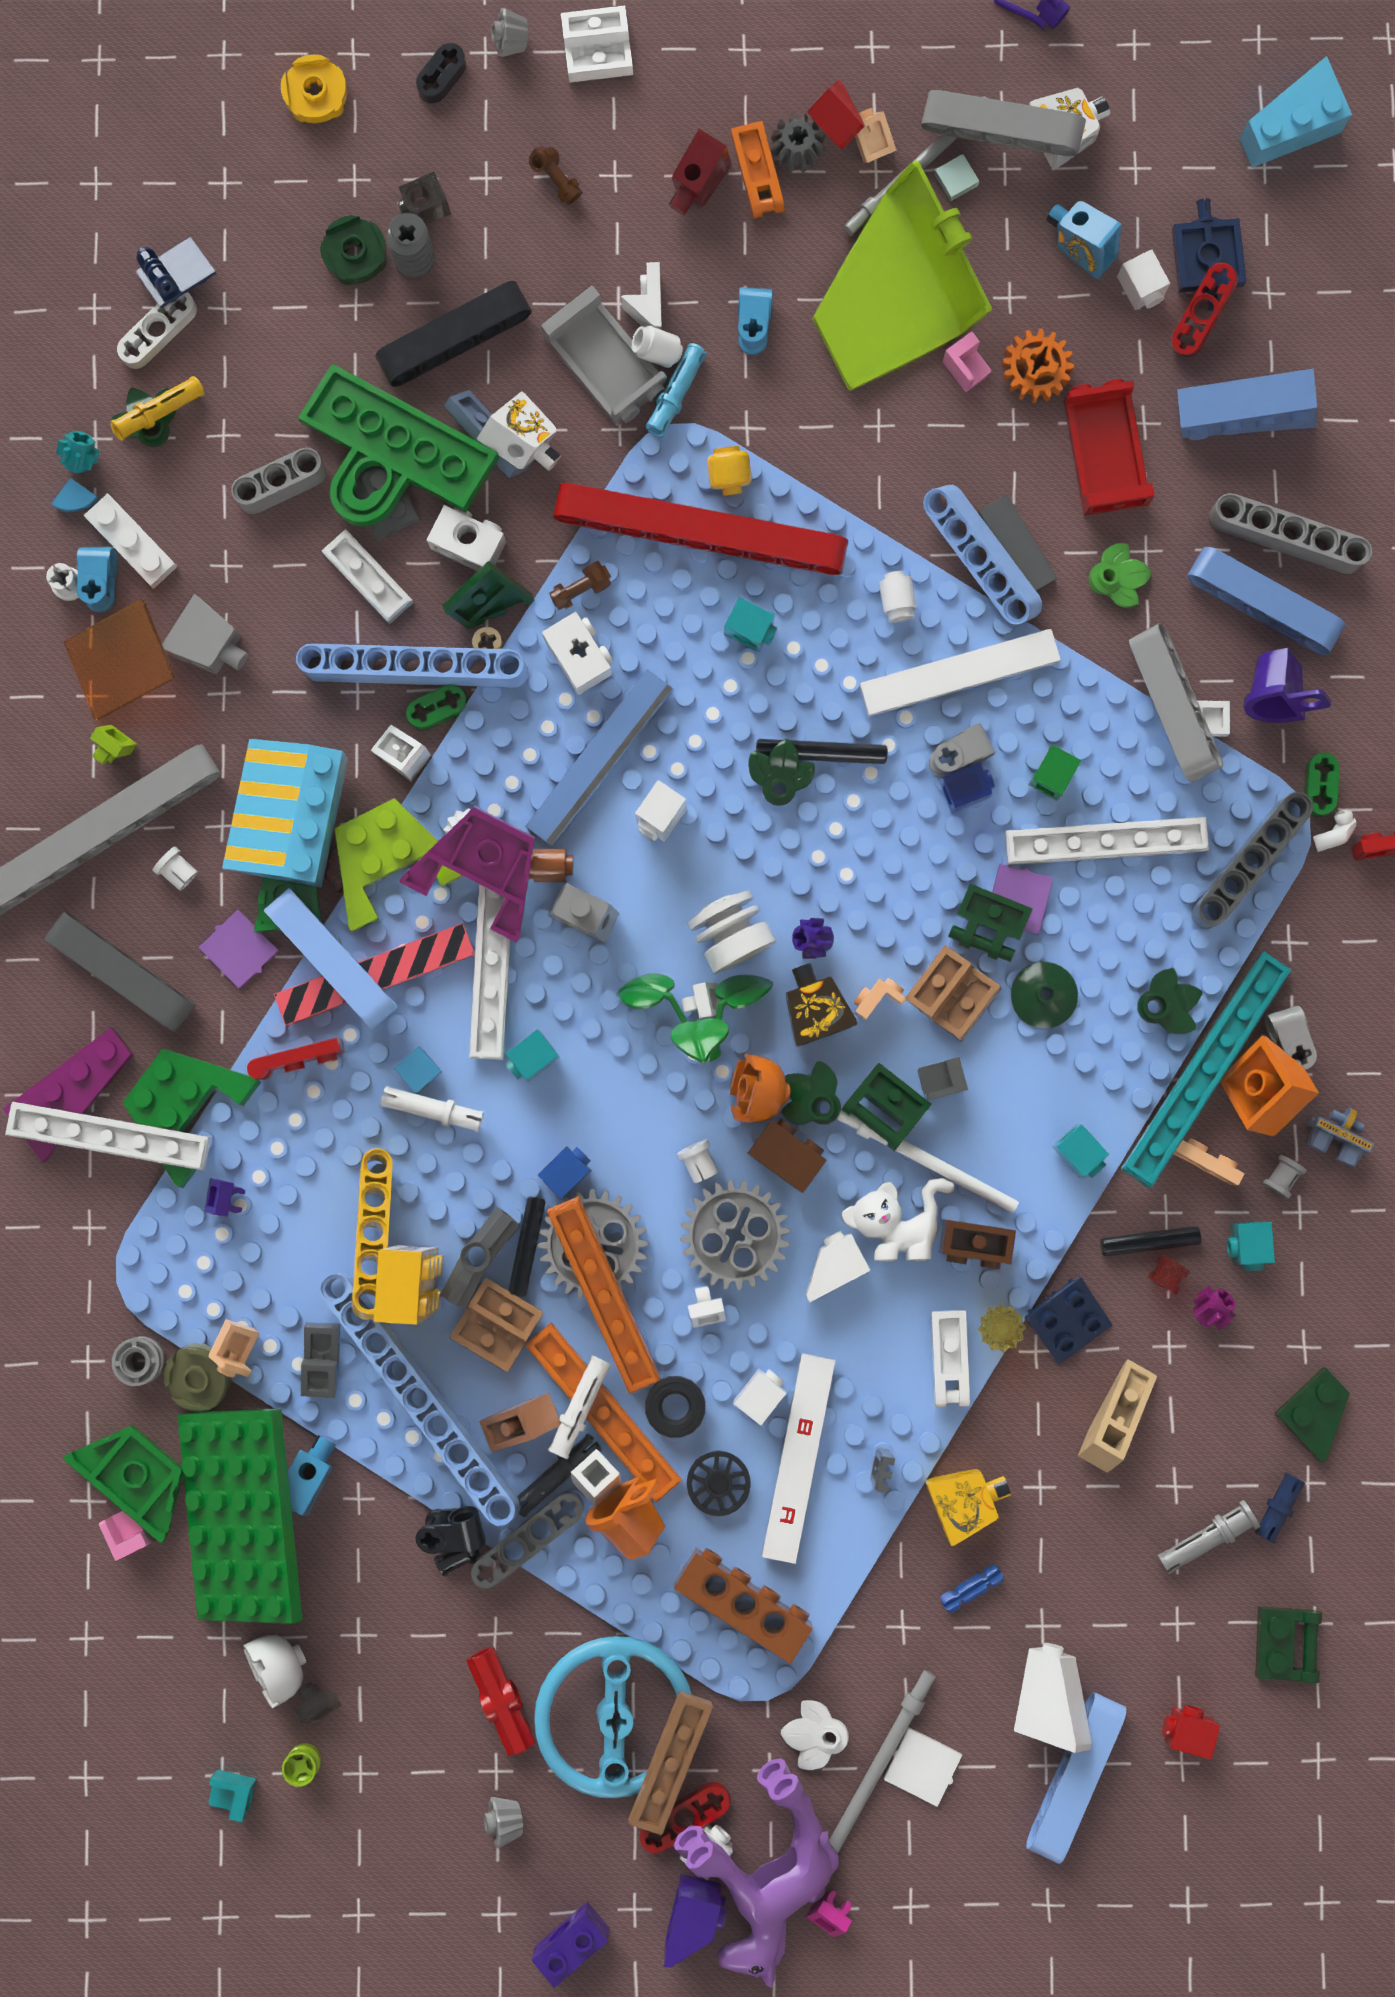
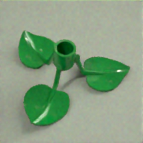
(699, 1038)

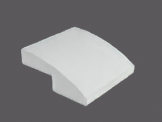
(597, 44)

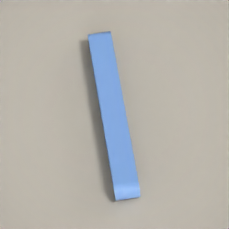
(435, 1404)

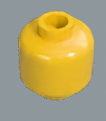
(729, 470)

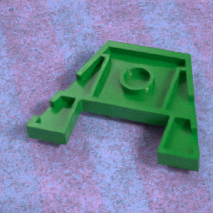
(176, 1090)

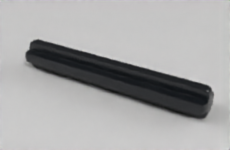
(830, 751)

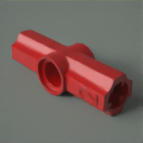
(501, 1701)

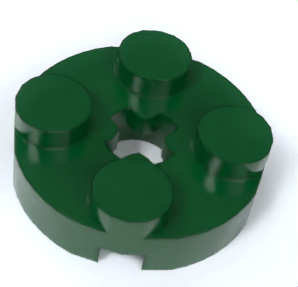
(350, 268)

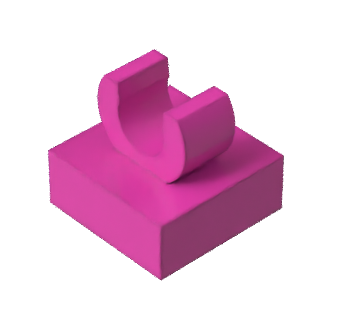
(828, 1917)

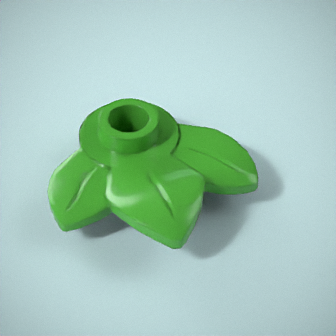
(1123, 573)

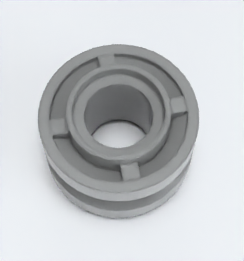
(124, 1368)

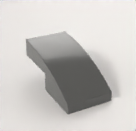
(320, 1360)

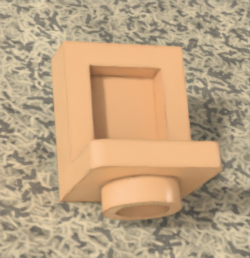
(869, 999)
(233, 1348)

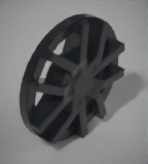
(718, 1483)

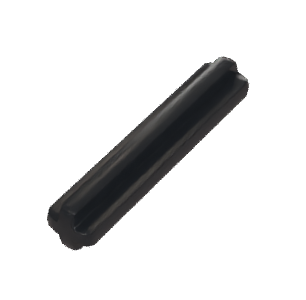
(1150, 1241)
(526, 1246)

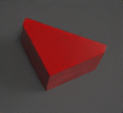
(837, 115)

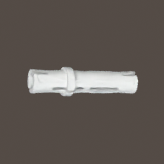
(446, 1112)
(579, 1407)

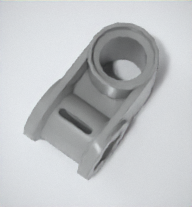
(965, 749)
(1291, 1033)

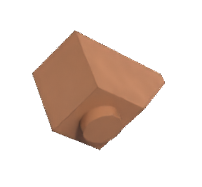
(520, 1423)

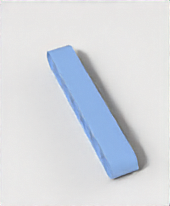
(398, 657)

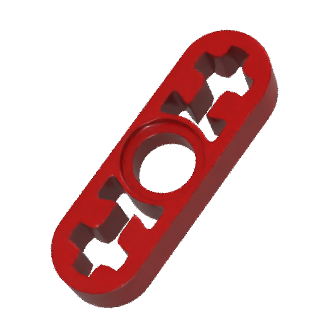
(1208, 282)
(711, 1812)

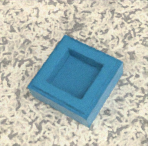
(418, 1070)

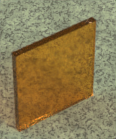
(119, 659)

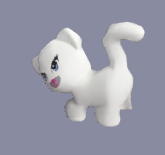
(880, 1217)

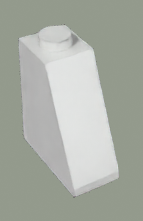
(1053, 1700)

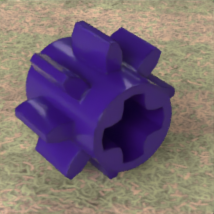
(813, 938)

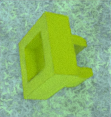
(111, 744)

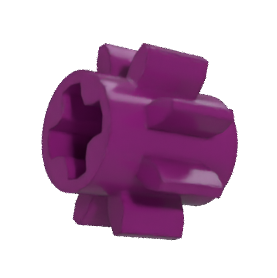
(1214, 1307)

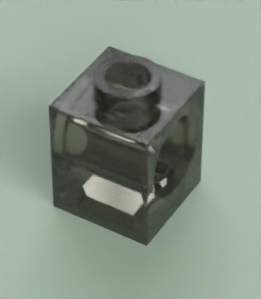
(428, 188)

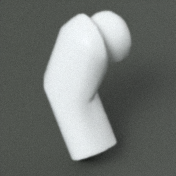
(1339, 834)

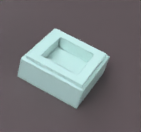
(956, 177)

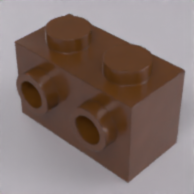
(787, 1155)
(977, 1242)

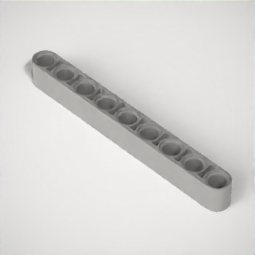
(105, 825)

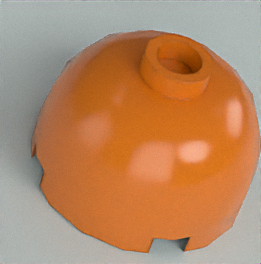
(758, 1089)

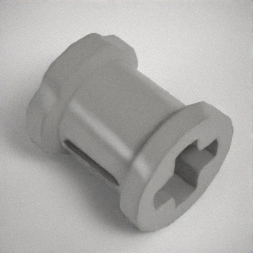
(1284, 1176)

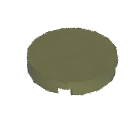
(194, 1379)

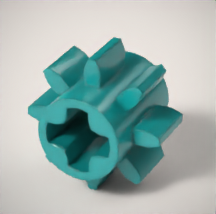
(77, 451)

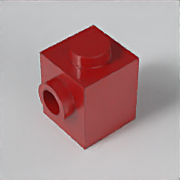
(1191, 1731)

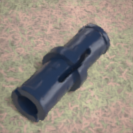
(1280, 1507)

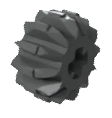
(785, 145)

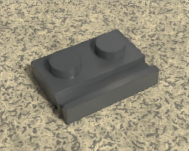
(400, 517)

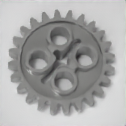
(600, 1213)
(763, 1247)

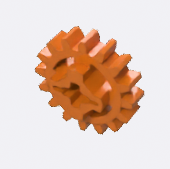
(1050, 372)

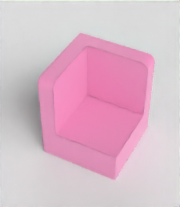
(966, 363)
(124, 1535)

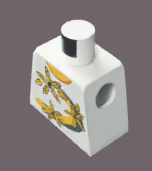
(1075, 102)
(521, 434)

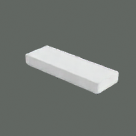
(367, 576)

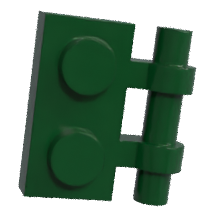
(994, 913)

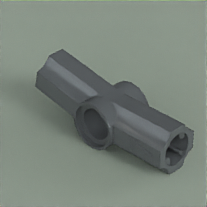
(466, 1276)

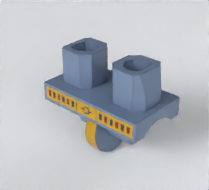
(1352, 1145)

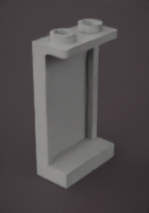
(602, 357)

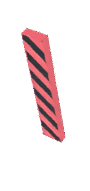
(385, 969)

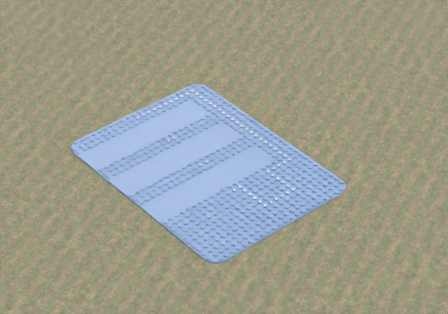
(888, 876)

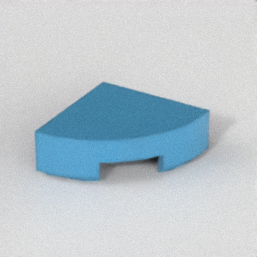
(74, 498)

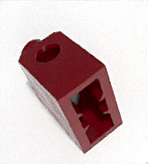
(705, 161)

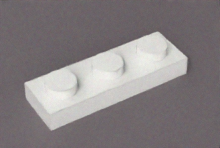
(130, 541)

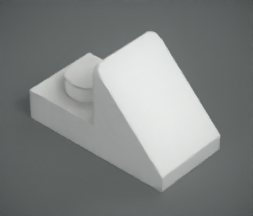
(647, 306)

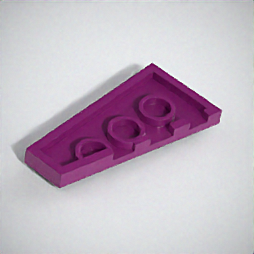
(77, 1082)

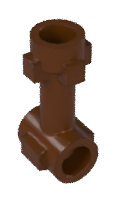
(547, 160)
(595, 577)

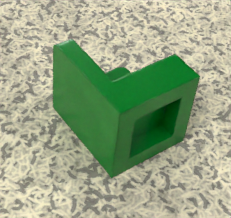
(1054, 772)

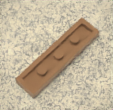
(670, 1763)

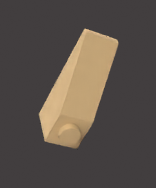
(1118, 1417)

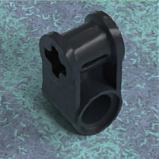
(451, 1531)

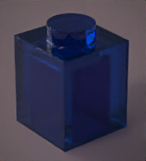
(967, 787)

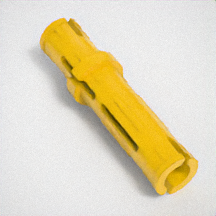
(146, 414)

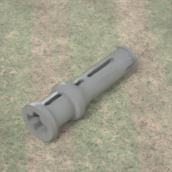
(1222, 1530)

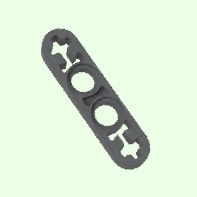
(530, 1543)

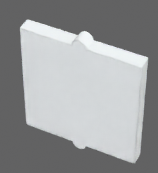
(922, 1766)

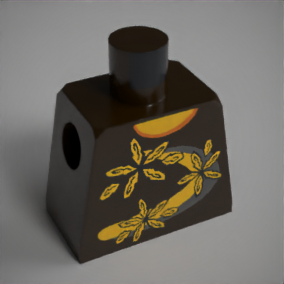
(816, 1007)

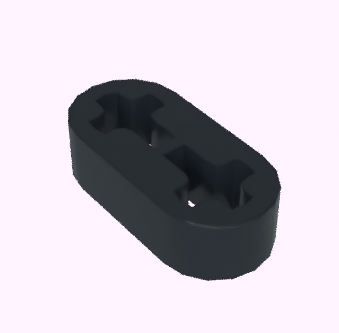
(437, 69)

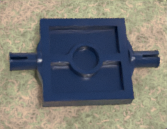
(1206, 243)

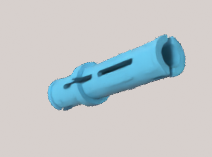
(671, 400)

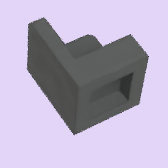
(942, 1079)

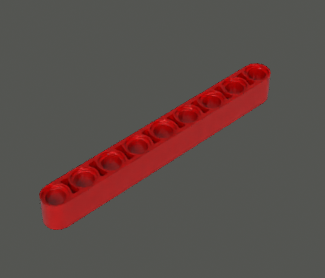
(700, 529)

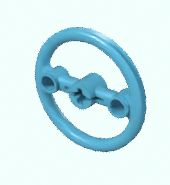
(609, 1649)

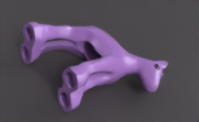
(775, 1887)

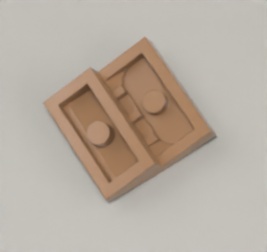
(953, 993)
(496, 1325)

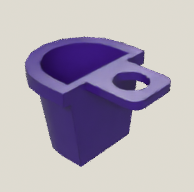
(1278, 690)

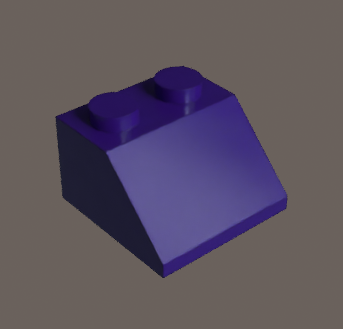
(694, 1918)

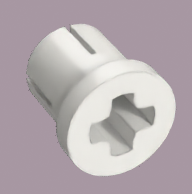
(55, 580)
(175, 869)
(698, 1161)

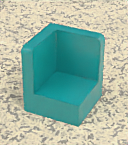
(232, 1793)

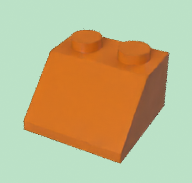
(1267, 1087)

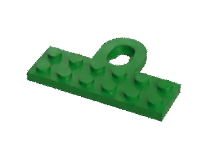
(394, 437)

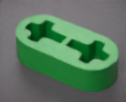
(433, 700)
(1329, 785)

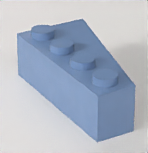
(1249, 405)

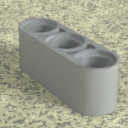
(295, 483)

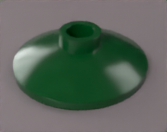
(1027, 999)

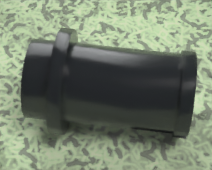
(451, 1561)

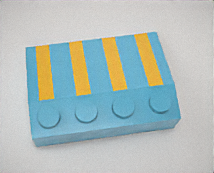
(286, 811)

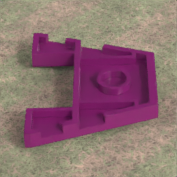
(488, 854)

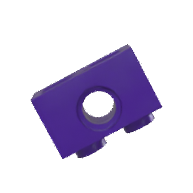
(570, 1944)

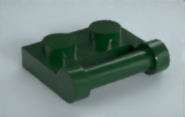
(892, 1098)
(1276, 1644)

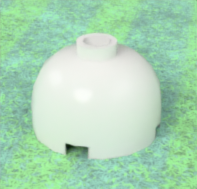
(275, 1667)

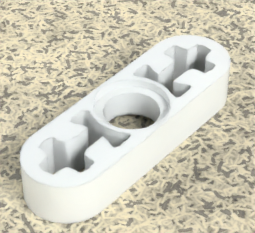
(156, 314)

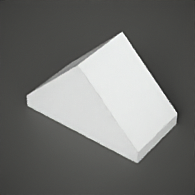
(401, 752)

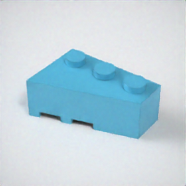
(1298, 117)

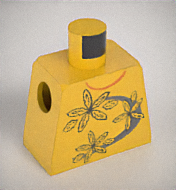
(965, 1502)

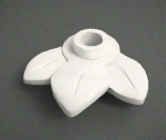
(809, 1736)

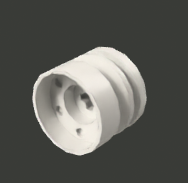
(731, 931)

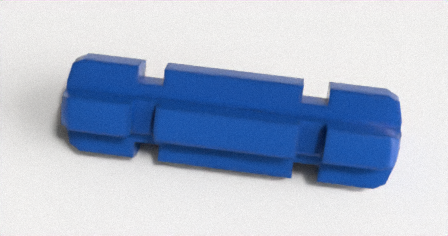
(972, 1588)

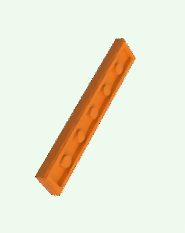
(603, 1294)
(605, 1414)

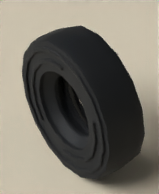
(685, 1425)

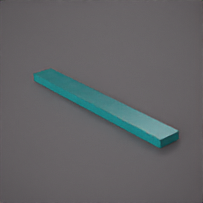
(1205, 1070)

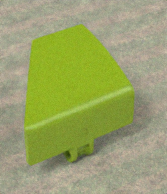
(901, 285)

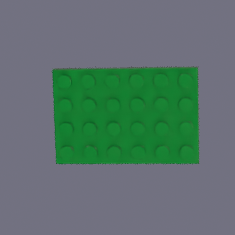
(239, 1516)

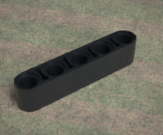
(453, 333)

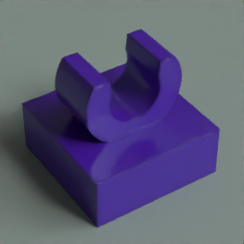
(219, 1197)

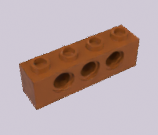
(782, 1641)

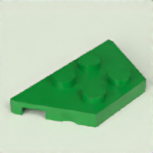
(133, 1476)

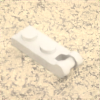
(950, 1357)

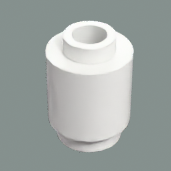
(657, 346)
(898, 596)

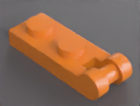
(757, 168)

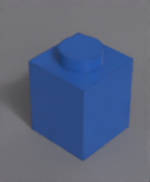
(565, 1171)

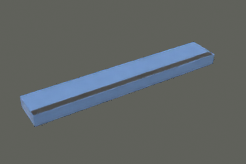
(599, 758)

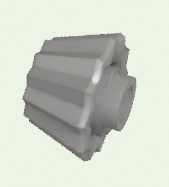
(509, 33)
(503, 1821)

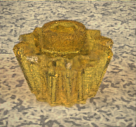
(1002, 1328)

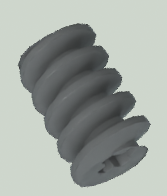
(410, 245)

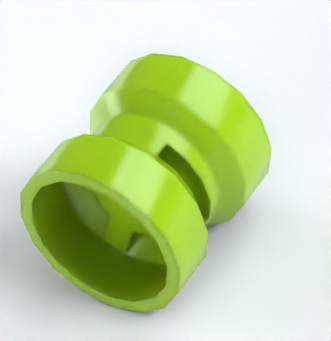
(296, 1770)

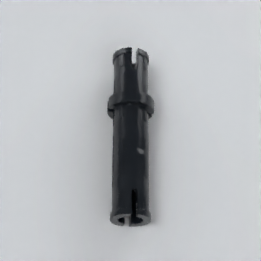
(555, 1475)

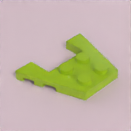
(376, 848)

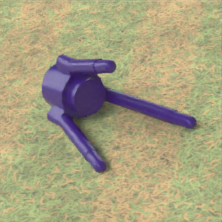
(1051, 12)

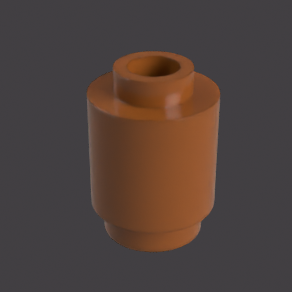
(551, 865)

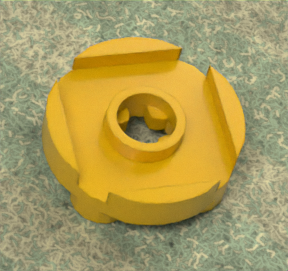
(318, 107)

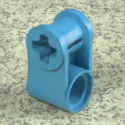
(754, 316)
(96, 572)

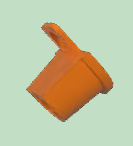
(628, 1518)

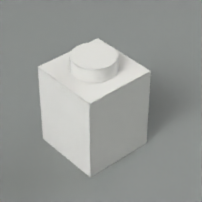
(1143, 280)
(760, 1395)
(596, 1477)

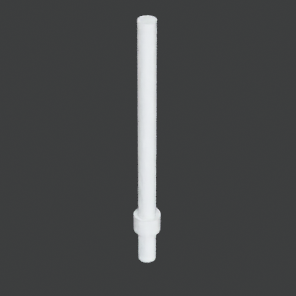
(936, 1165)

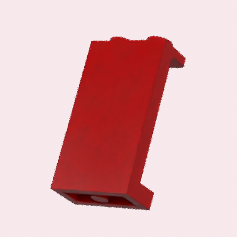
(1107, 447)

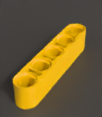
(370, 1217)

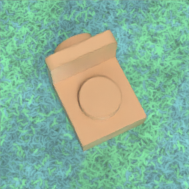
(875, 138)

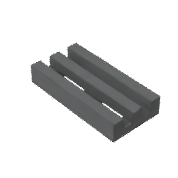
(881, 1469)

